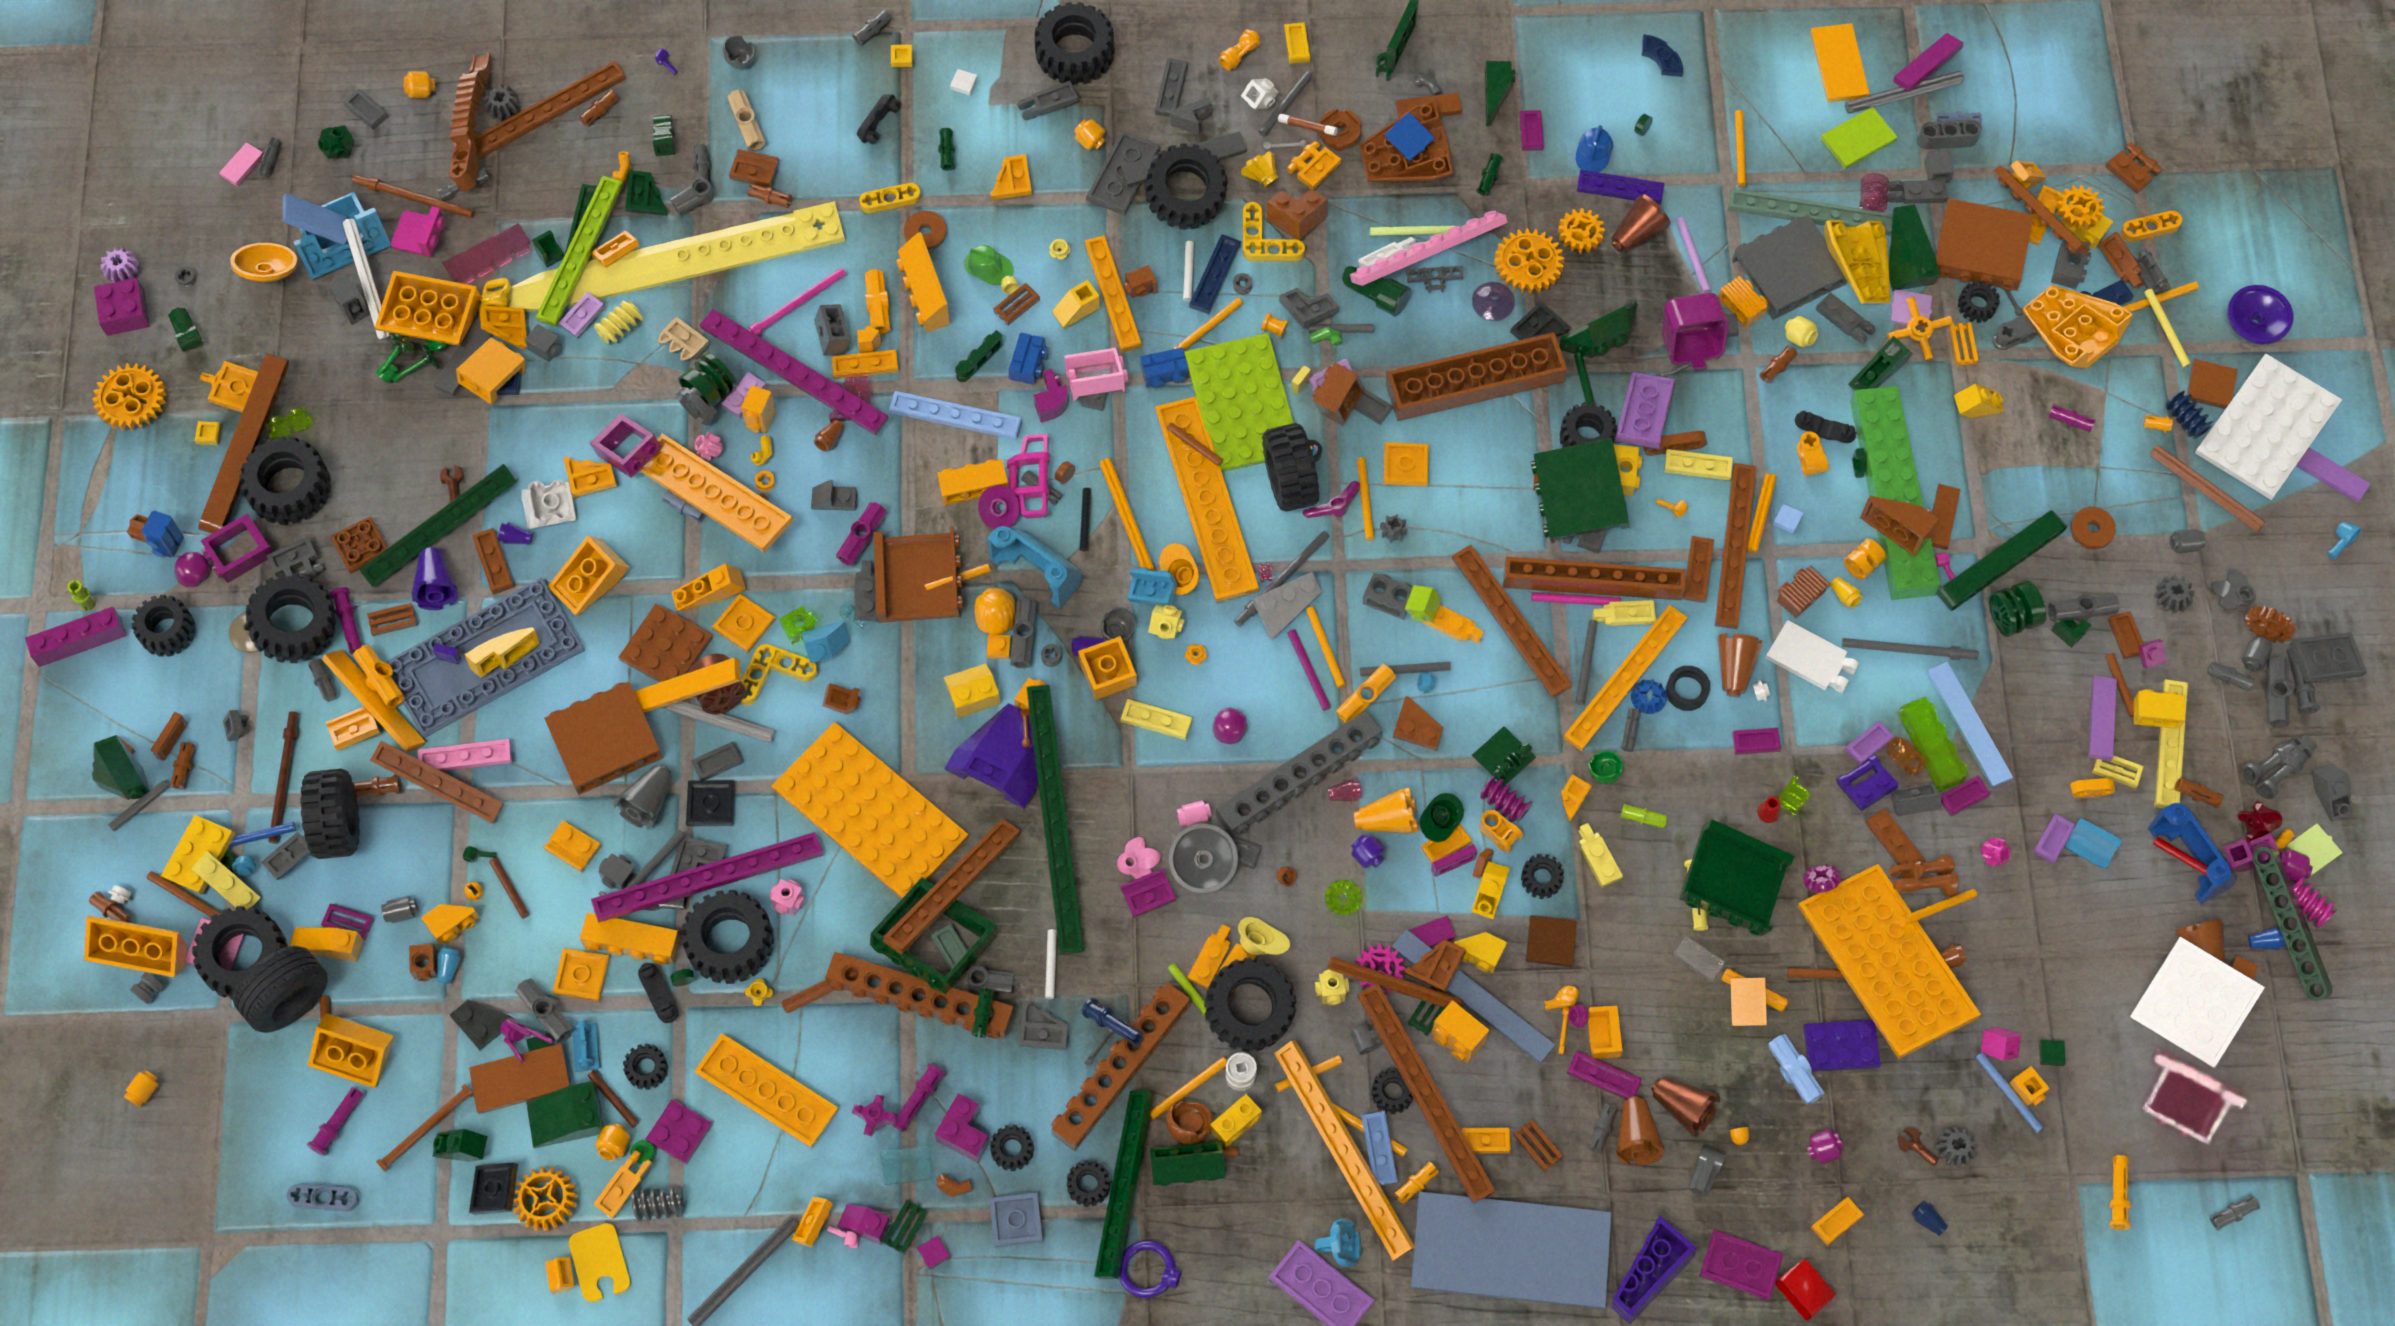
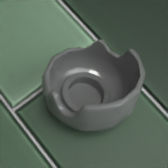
(738, 52)
(1117, 623)

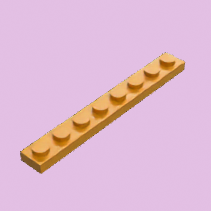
(1625, 677)

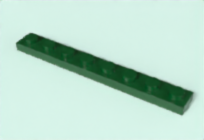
(437, 525)
(1123, 1185)

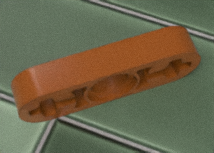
(1680, 442)

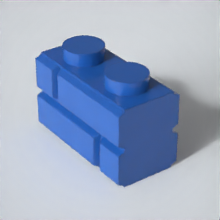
(1027, 358)
(1164, 367)
(162, 534)

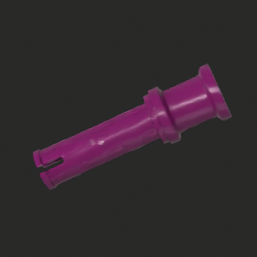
(345, 612)
(923, 1089)
(329, 1131)

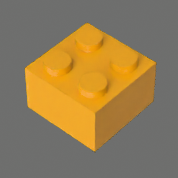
(1107, 668)
(1459, 1032)

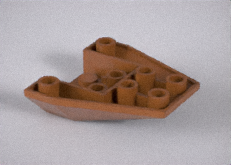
(1387, 164)

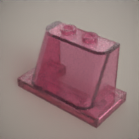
(2189, 1098)

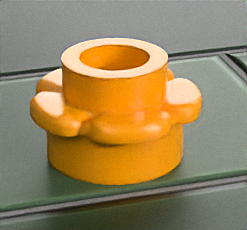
(1191, 658)

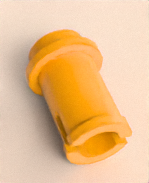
(2158, 423)

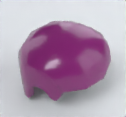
(191, 569)
(1229, 726)

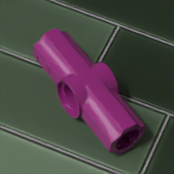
(855, 544)

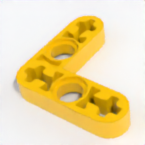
(1257, 242)
(773, 663)

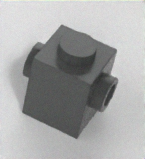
(616, 872)

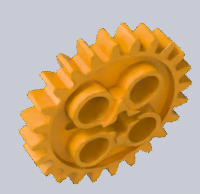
(1529, 261)
(120, 412)

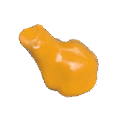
(1565, 998)

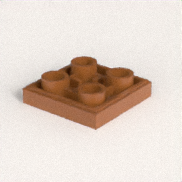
(359, 543)

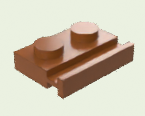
(754, 168)

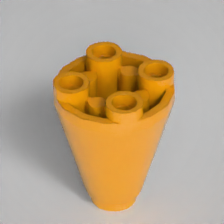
(1389, 814)

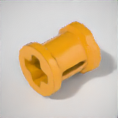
(1274, 325)

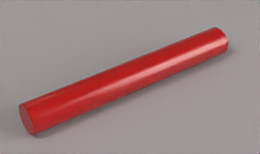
(2179, 854)

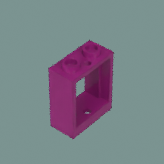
(614, 434)
(245, 562)

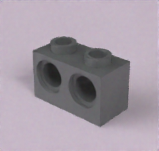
(1386, 600)

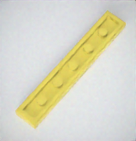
(2170, 754)

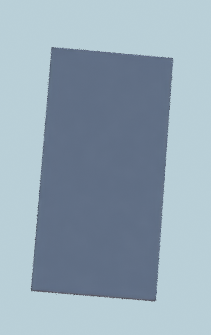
(445, 692)
(1511, 1250)

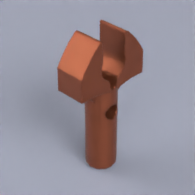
(452, 483)
(1916, 1145)

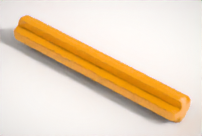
(1761, 512)

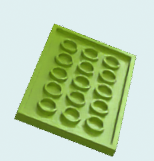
(1238, 397)

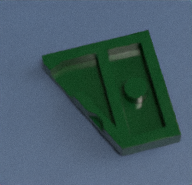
(643, 194)

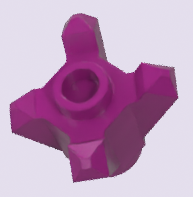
(874, 1115)

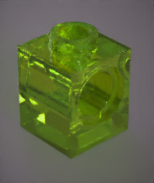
(798, 615)

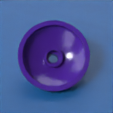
(2265, 306)

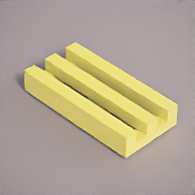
(2116, 777)

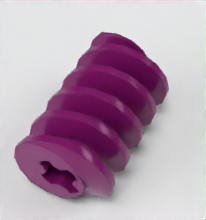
(1505, 800)

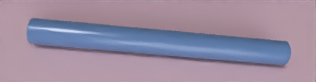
(2009, 1092)

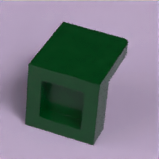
(548, 249)
(2070, 631)

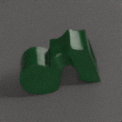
(662, 136)

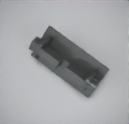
(2151, 273)

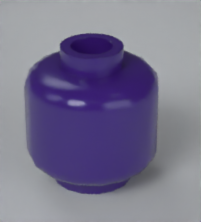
(1368, 851)

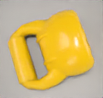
(497, 297)

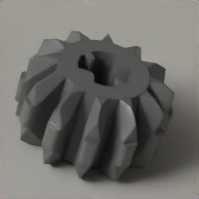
(501, 102)
(2183, 596)
(1947, 1145)

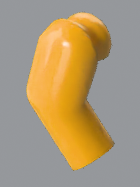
(624, 162)

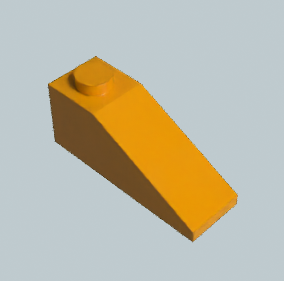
(329, 942)

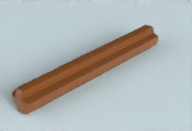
(811, 994)

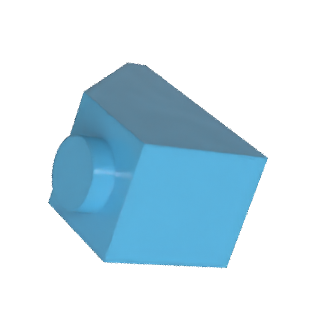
(825, 640)

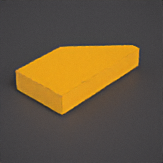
(1574, 795)

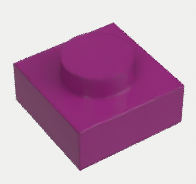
(2152, 653)

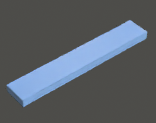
(955, 415)
(1969, 725)

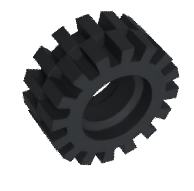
(1984, 292)
(1542, 863)
(635, 1057)
(1384, 1102)
(1020, 1159)
(1081, 1196)

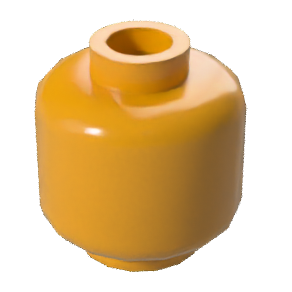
(418, 84)
(1090, 134)
(612, 1142)

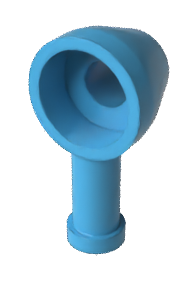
(2347, 534)

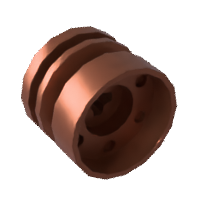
(720, 699)

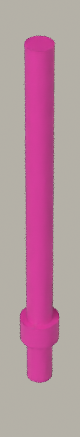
(757, 328)

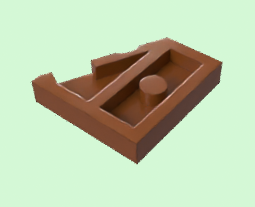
(1438, 966)

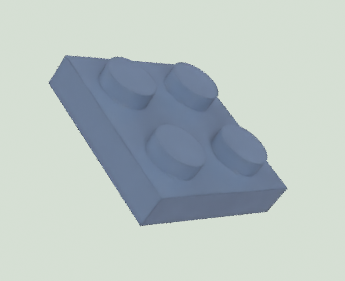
(1015, 1220)

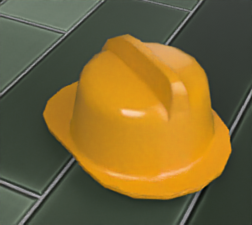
(1180, 563)

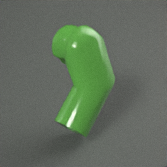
(1328, 334)

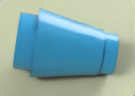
(447, 964)

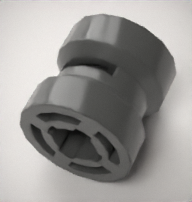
(142, 991)

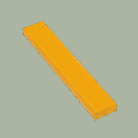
(1113, 294)
(689, 685)
(389, 718)

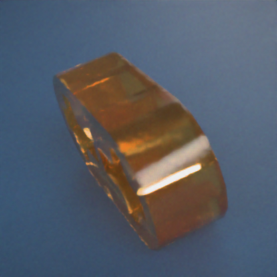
(1906, 756)

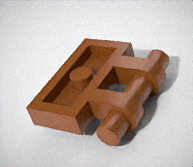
(2129, 171)

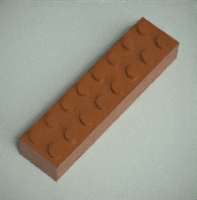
(1475, 376)

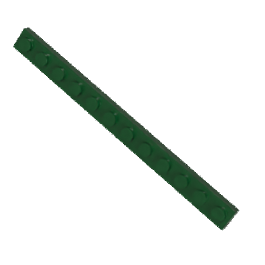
(1054, 820)

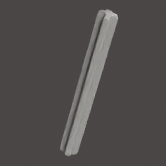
(723, 721)

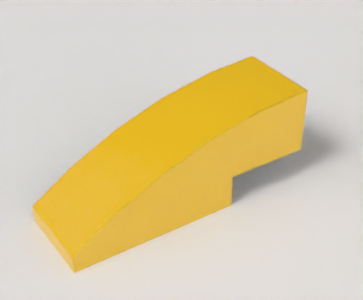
(501, 651)

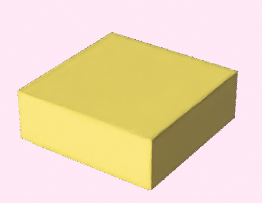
(1300, 380)

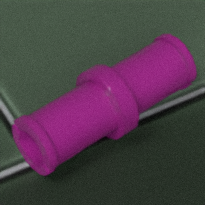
(2071, 418)

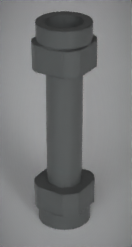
(446, 192)

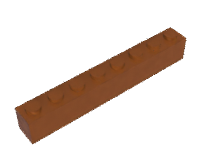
(1594, 578)

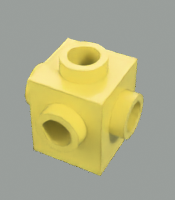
(1166, 621)
(1328, 994)

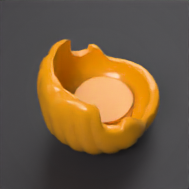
(995, 611)

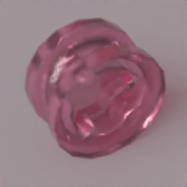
(1264, 572)

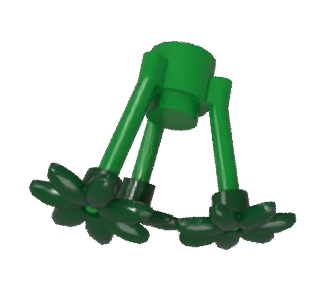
(388, 369)

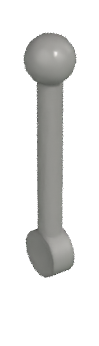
(1267, 145)

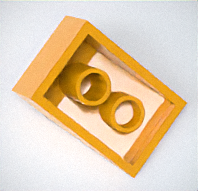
(588, 575)

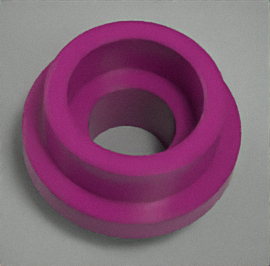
(1578, 1015)

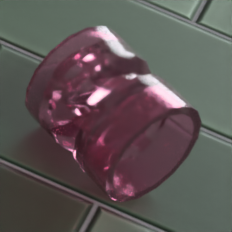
(1874, 192)

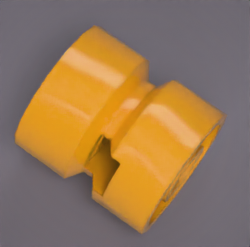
(1864, 559)

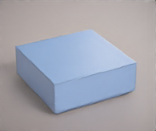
(1788, 518)

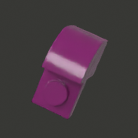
(1054, 400)
(2241, 852)

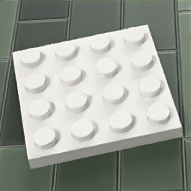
(2197, 1002)

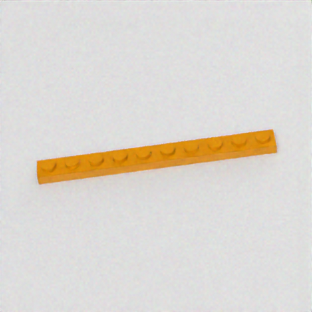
(1344, 1150)

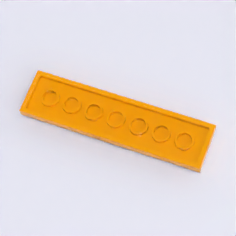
(716, 494)

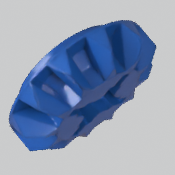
(1639, 700)

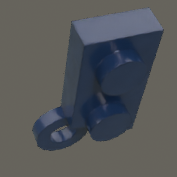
(2115, 293)

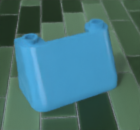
(1013, 543)

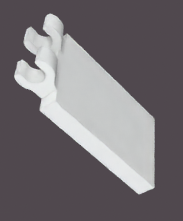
(1811, 657)

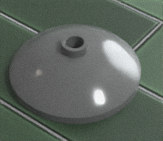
(1186, 854)

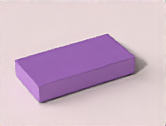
(1869, 743)
(2054, 838)

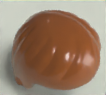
(1189, 1122)

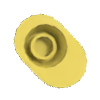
(1261, 938)

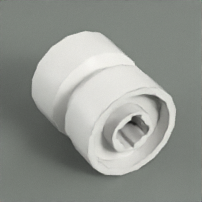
(1241, 1071)

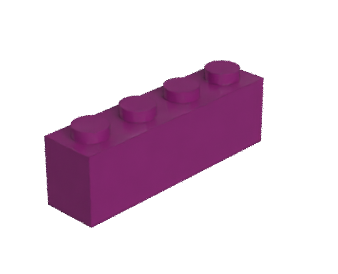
(75, 636)

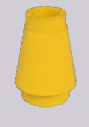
(1847, 593)

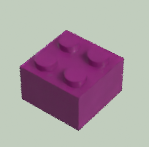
(121, 306)

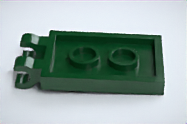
(1398, 40)

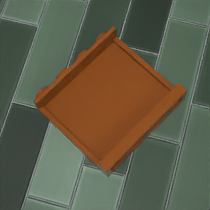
(1983, 244)
(905, 568)
(603, 737)

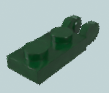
(977, 358)

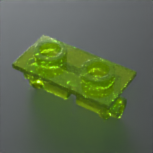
(280, 425)

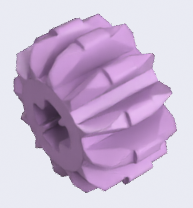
(119, 264)

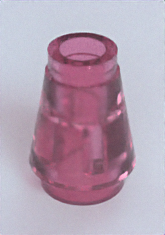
(1345, 791)

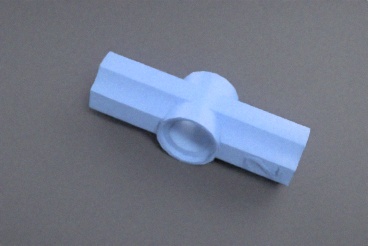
(1795, 1069)

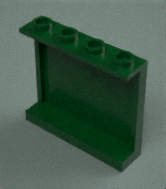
(1580, 489)
(1735, 877)

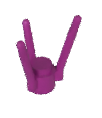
(515, 1031)

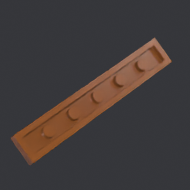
(2046, 216)
(437, 782)

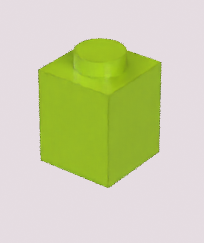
(1423, 603)

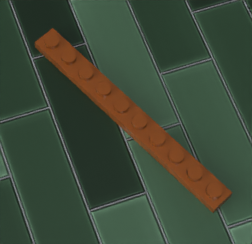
(1426, 1093)

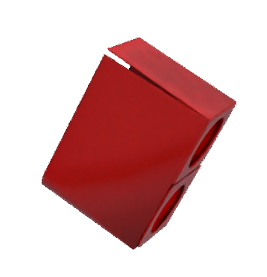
(1805, 1289)

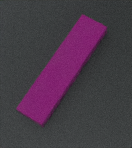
(1928, 62)

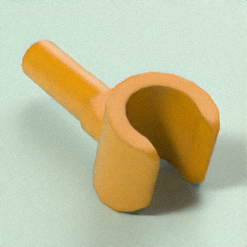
(1678, 509)

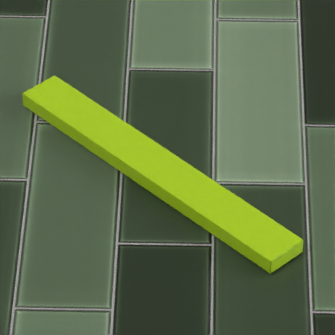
(579, 251)

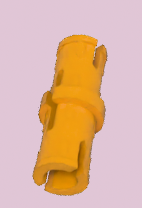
(1416, 1183)

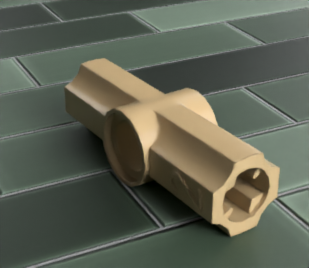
(750, 128)

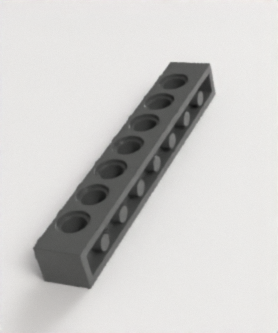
(1360, 726)

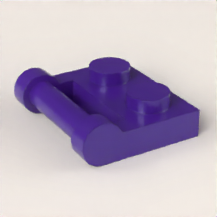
(1870, 789)

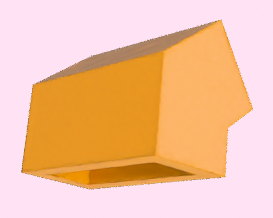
(868, 339)
(559, 1274)

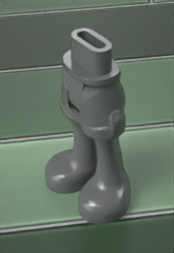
(2290, 758)

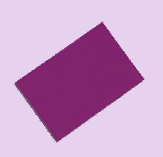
(1741, 1265)

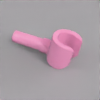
(851, 1238)

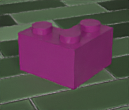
(957, 1129)

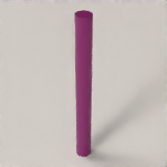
(1307, 666)

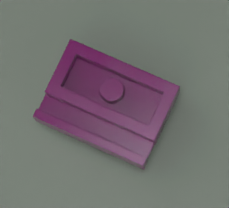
(1148, 893)

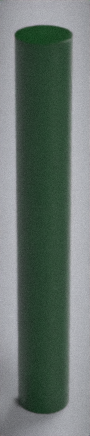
(1587, 391)

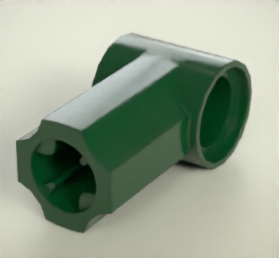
(186, 333)

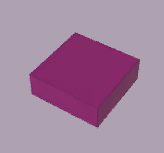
(933, 1252)

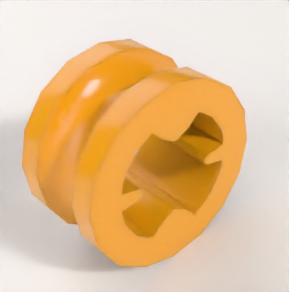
(770, 477)

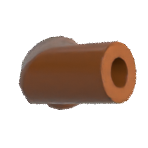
(952, 1188)

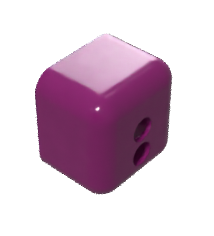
(1694, 329)

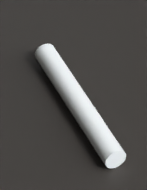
(1188, 271)
(1051, 964)

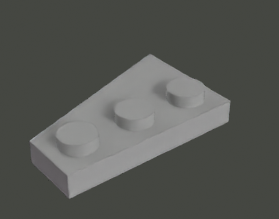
(1285, 602)

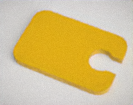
(598, 1255)

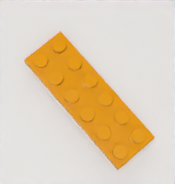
(766, 1090)

